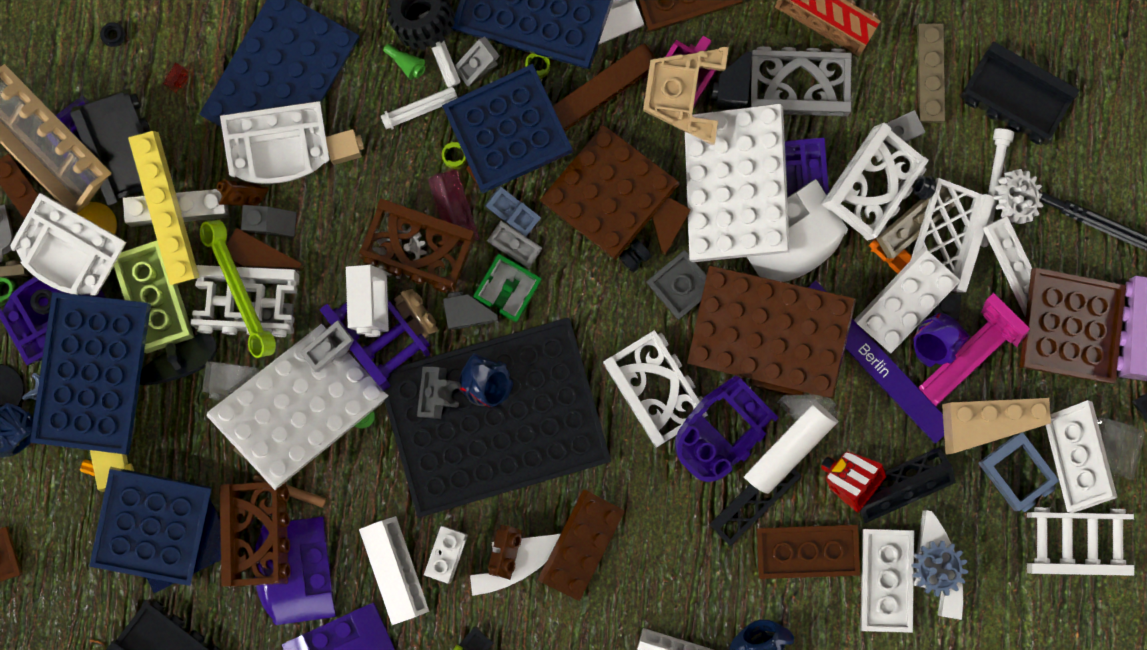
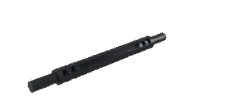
(1097, 221)

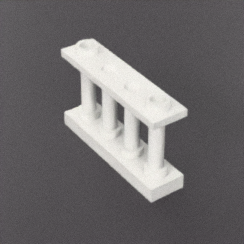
(1067, 563)

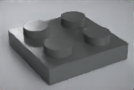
(679, 285)

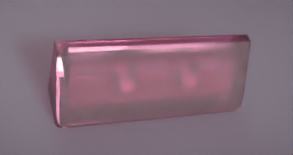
(452, 201)

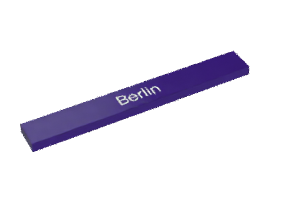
(893, 380)

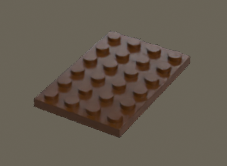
(771, 331)

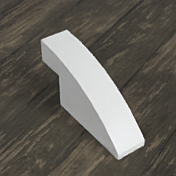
(932, 530)
(530, 557)

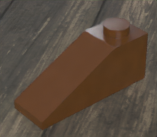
(252, 253)

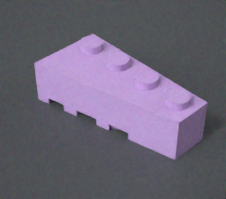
(1133, 339)

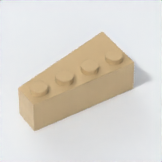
(986, 421)

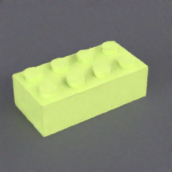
(145, 280)

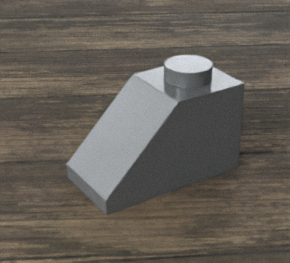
(268, 221)
(466, 312)

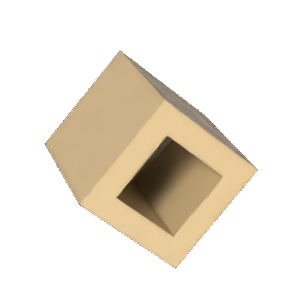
(344, 146)

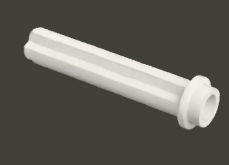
(445, 62)
(418, 108)

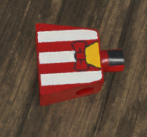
(853, 478)

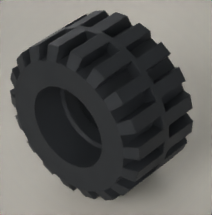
(426, 30)

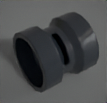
(630, 259)

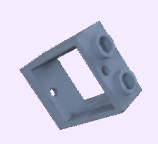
(1003, 451)

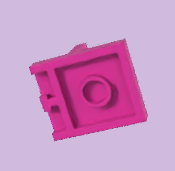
(1001, 326)

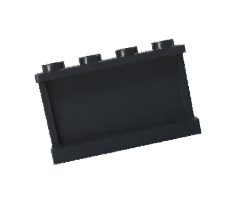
(1019, 94)
(105, 132)
(157, 630)

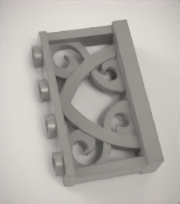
(826, 105)

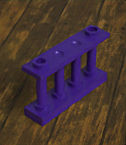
(366, 354)

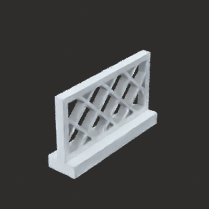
(970, 237)

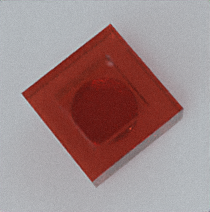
(176, 78)

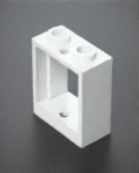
(367, 300)
(451, 544)

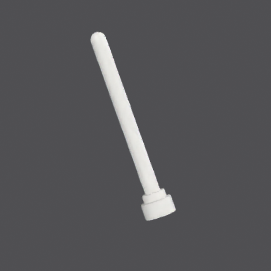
(1002, 139)

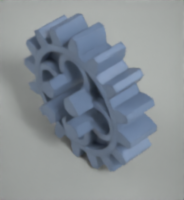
(943, 583)

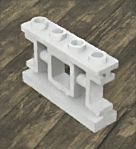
(249, 277)

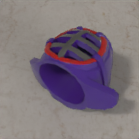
(939, 340)

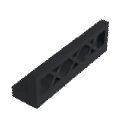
(909, 489)
(743, 498)

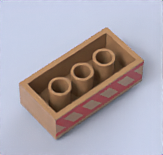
(835, 20)

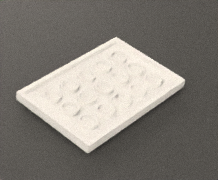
(738, 186)
(294, 413)

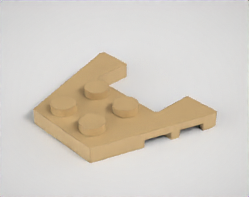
(673, 89)

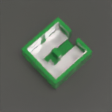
(507, 288)

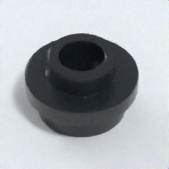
(111, 27)
(925, 187)
(36, 297)

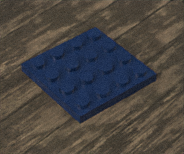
(507, 128)
(150, 526)

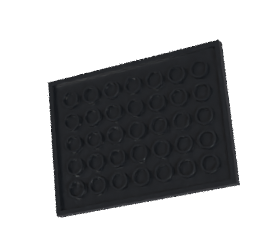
(485, 451)

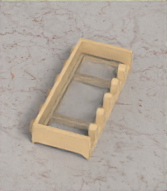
(47, 146)

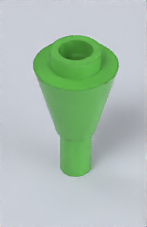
(410, 64)

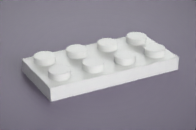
(907, 300)
(1080, 457)
(887, 580)

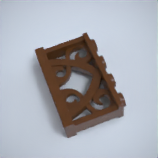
(402, 215)
(231, 561)

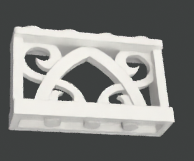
(861, 161)
(623, 375)

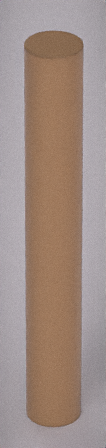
(298, 493)

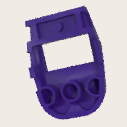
(705, 449)

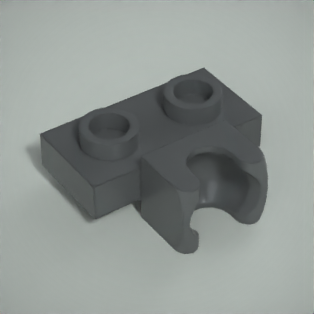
(435, 392)

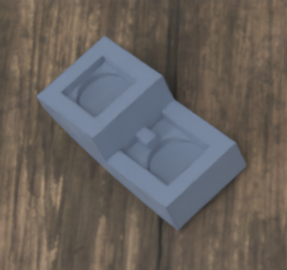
(512, 211)

